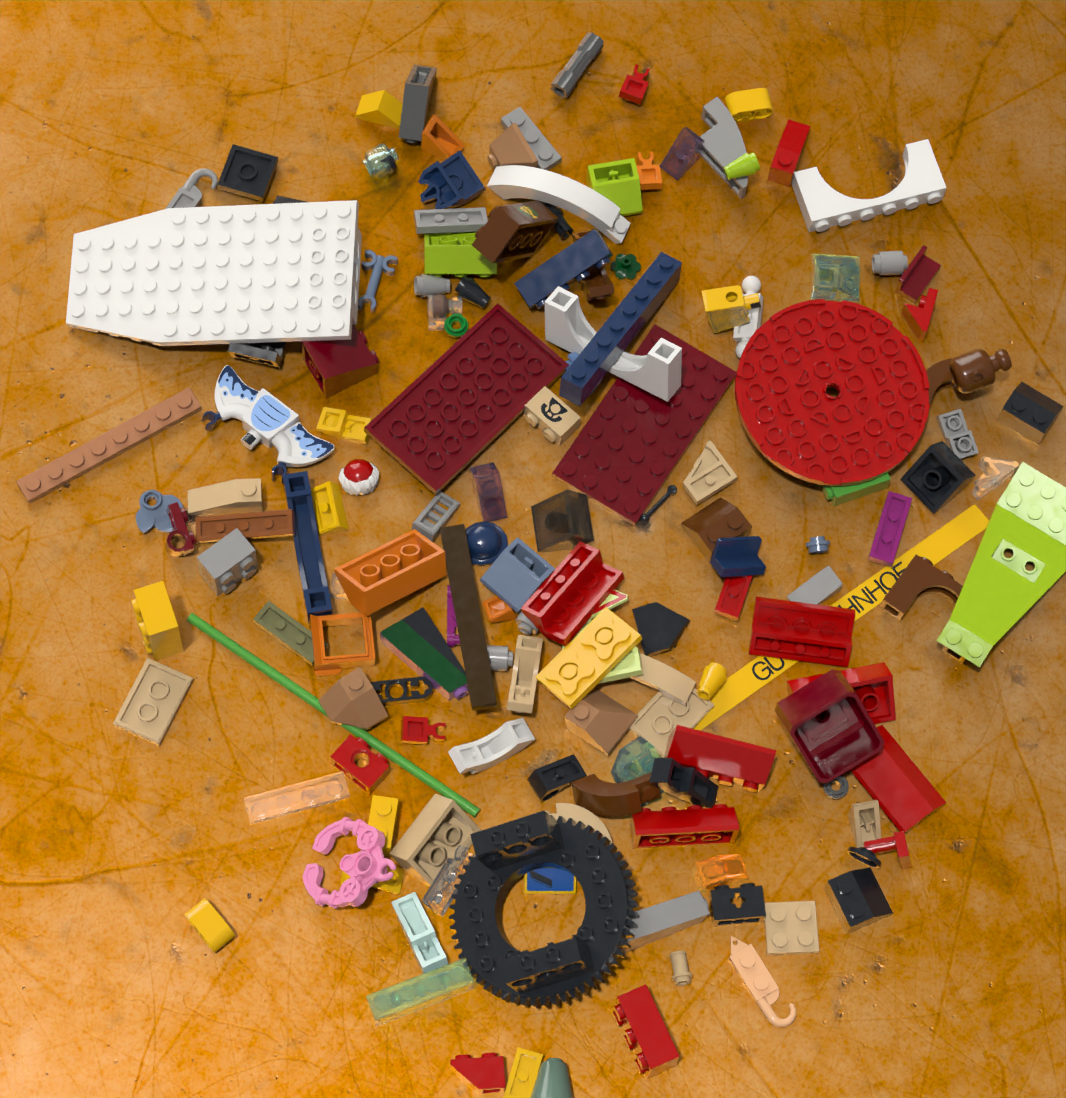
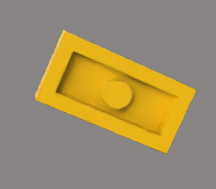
(523, 1074)

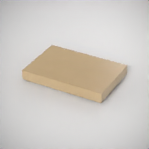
(153, 702)
(663, 714)

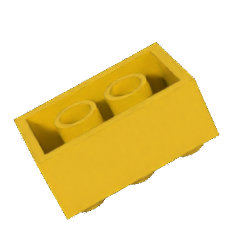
(157, 621)

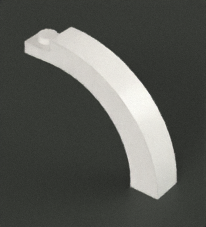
(561, 191)

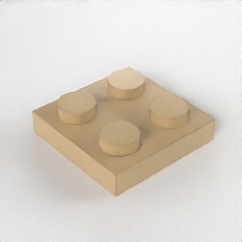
(791, 928)

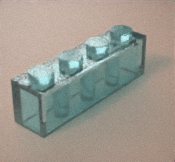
(420, 992)

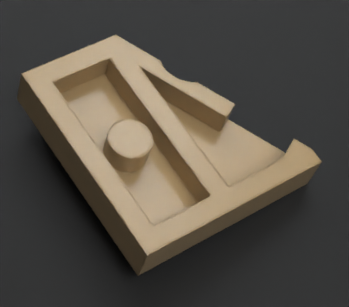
(708, 475)

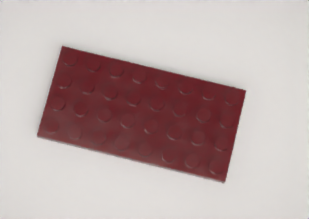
(465, 398)
(640, 438)

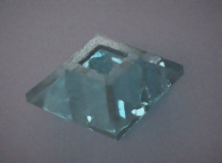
(835, 277)
(634, 761)

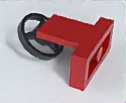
(867, 853)

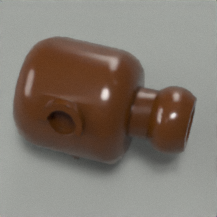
(977, 369)

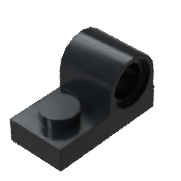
(551, 778)

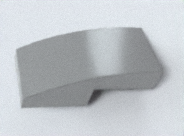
(957, 434)

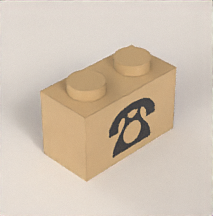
(551, 416)

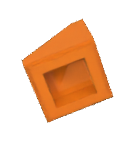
(498, 610)

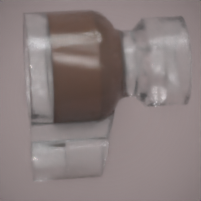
(438, 307)

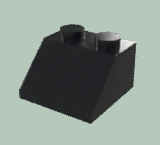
(1029, 412)
(937, 476)
(857, 899)

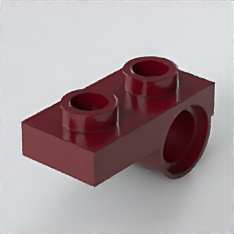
(178, 519)

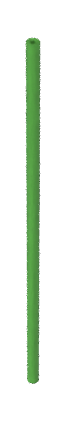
(314, 702)

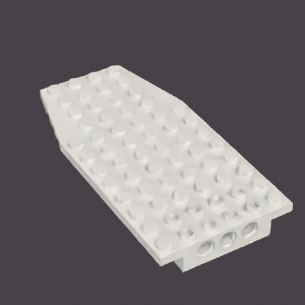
(220, 275)

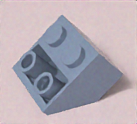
(516, 574)

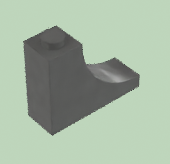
(416, 102)

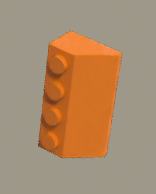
(391, 571)

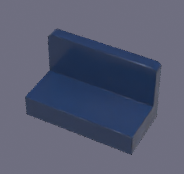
(737, 556)

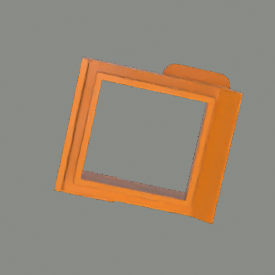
(334, 664)

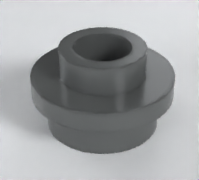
(843, 784)

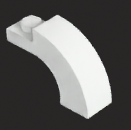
(493, 748)

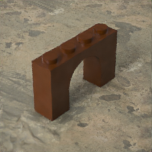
(917, 580)

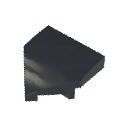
(658, 627)

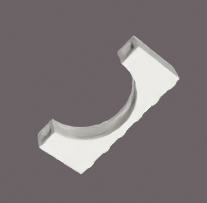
(826, 207)
(569, 329)

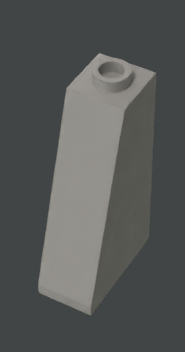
(666, 919)

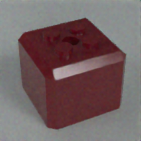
(838, 739)

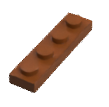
(251, 525)

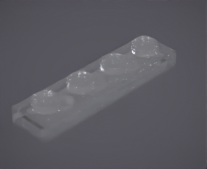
(296, 797)

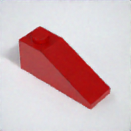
(788, 153)

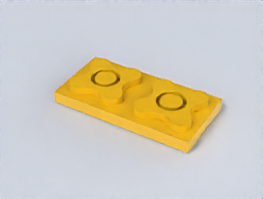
(588, 658)

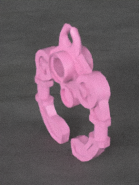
(363, 867)

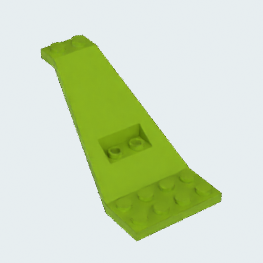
(998, 588)

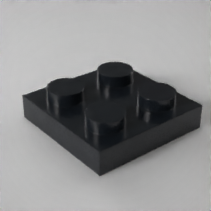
(247, 172)

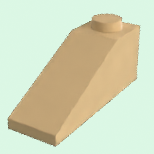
(227, 497)

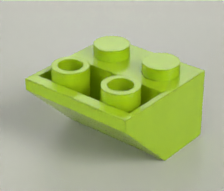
(618, 183)

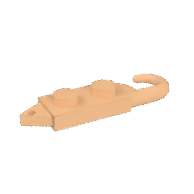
(758, 981)

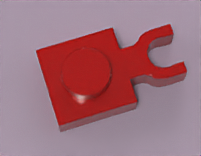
(635, 86)
(416, 730)

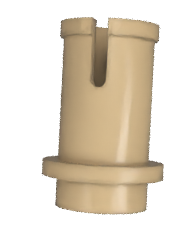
(680, 968)

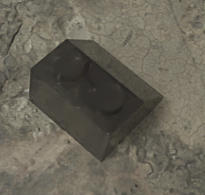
(562, 522)

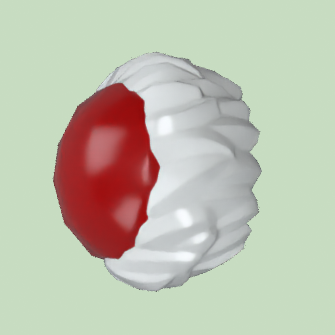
(359, 477)

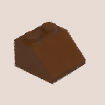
(713, 522)

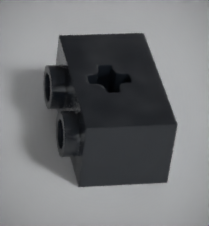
(725, 913)

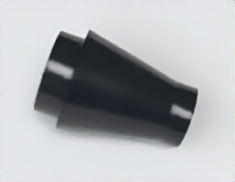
(472, 292)

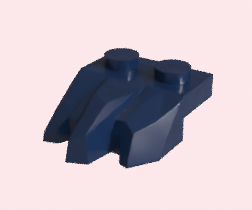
(450, 182)

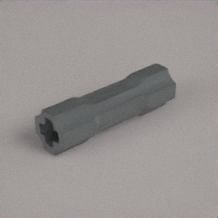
(585, 53)

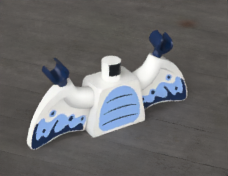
(266, 421)

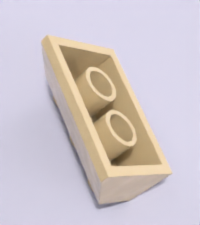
(434, 838)

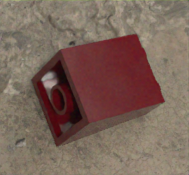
(339, 362)

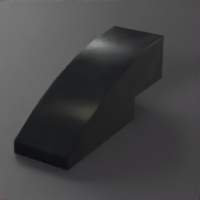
(683, 782)

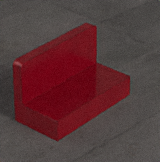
(917, 276)

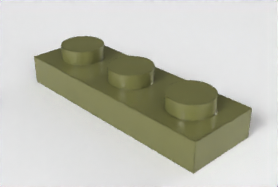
(286, 631)

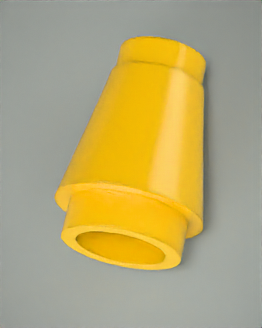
(712, 679)

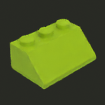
(455, 255)

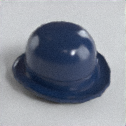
(485, 542)

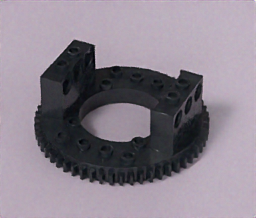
(560, 968)

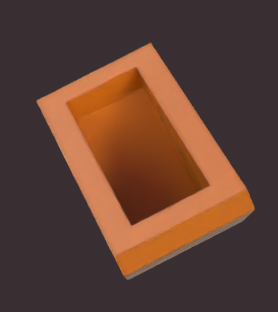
(440, 140)

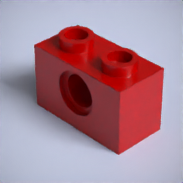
(366, 777)

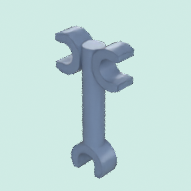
(377, 264)

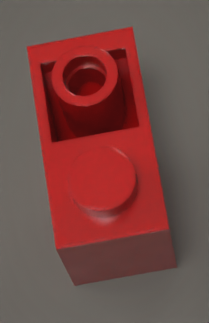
(481, 1074)

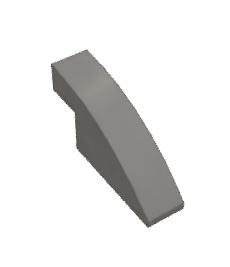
(722, 143)

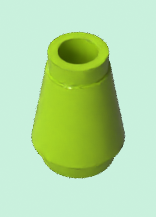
(742, 166)

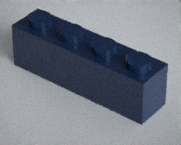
(564, 268)

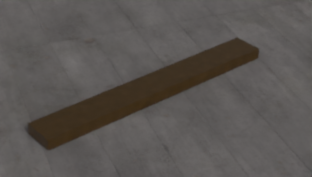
(468, 617)

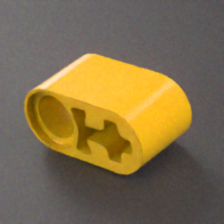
(749, 104)
(209, 925)

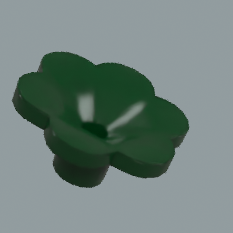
(625, 266)

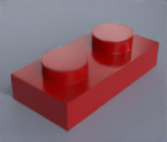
(733, 596)

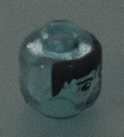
(380, 161)

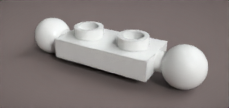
(744, 332)

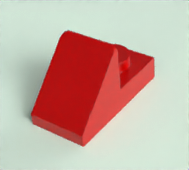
(919, 317)

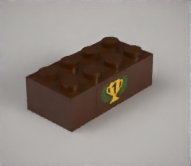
(514, 231)

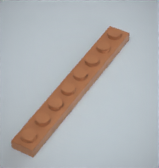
(109, 445)

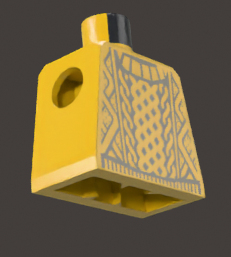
(728, 307)

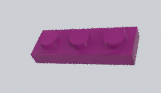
(890, 529)

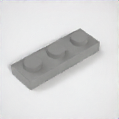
(543, 150)
(449, 220)

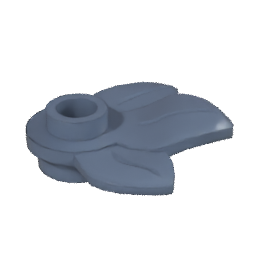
(155, 515)

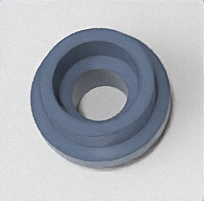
(817, 545)

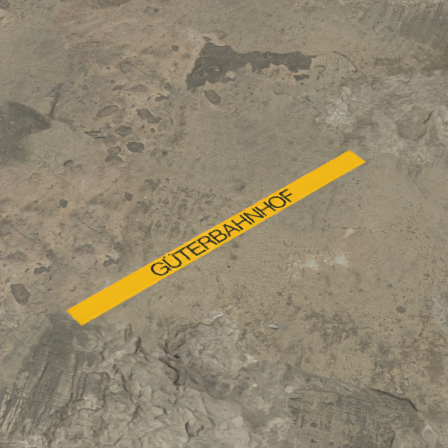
(862, 599)

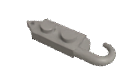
(189, 194)

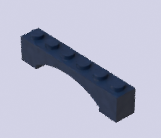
(307, 545)

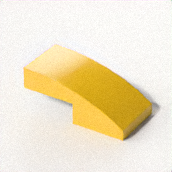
(343, 426)

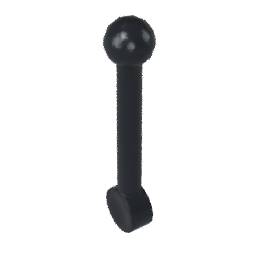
(671, 491)

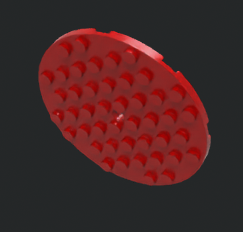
(821, 436)

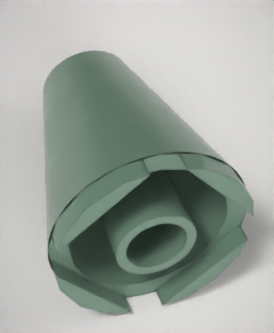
(552, 1080)

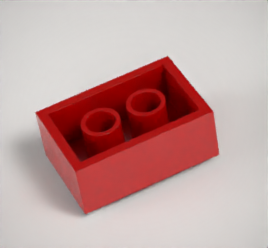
(645, 1032)

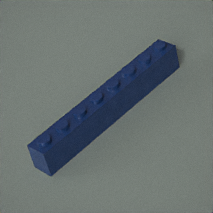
(620, 329)

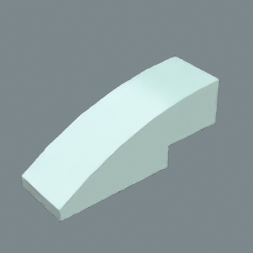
(419, 933)

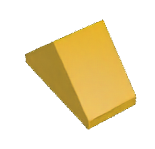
(380, 108)

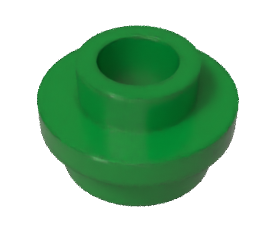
(459, 320)

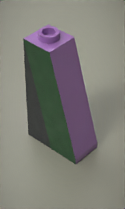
(427, 653)

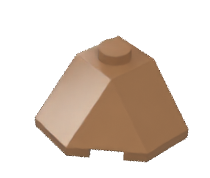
(353, 702)

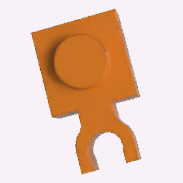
(648, 173)

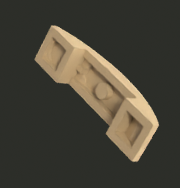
(665, 679)

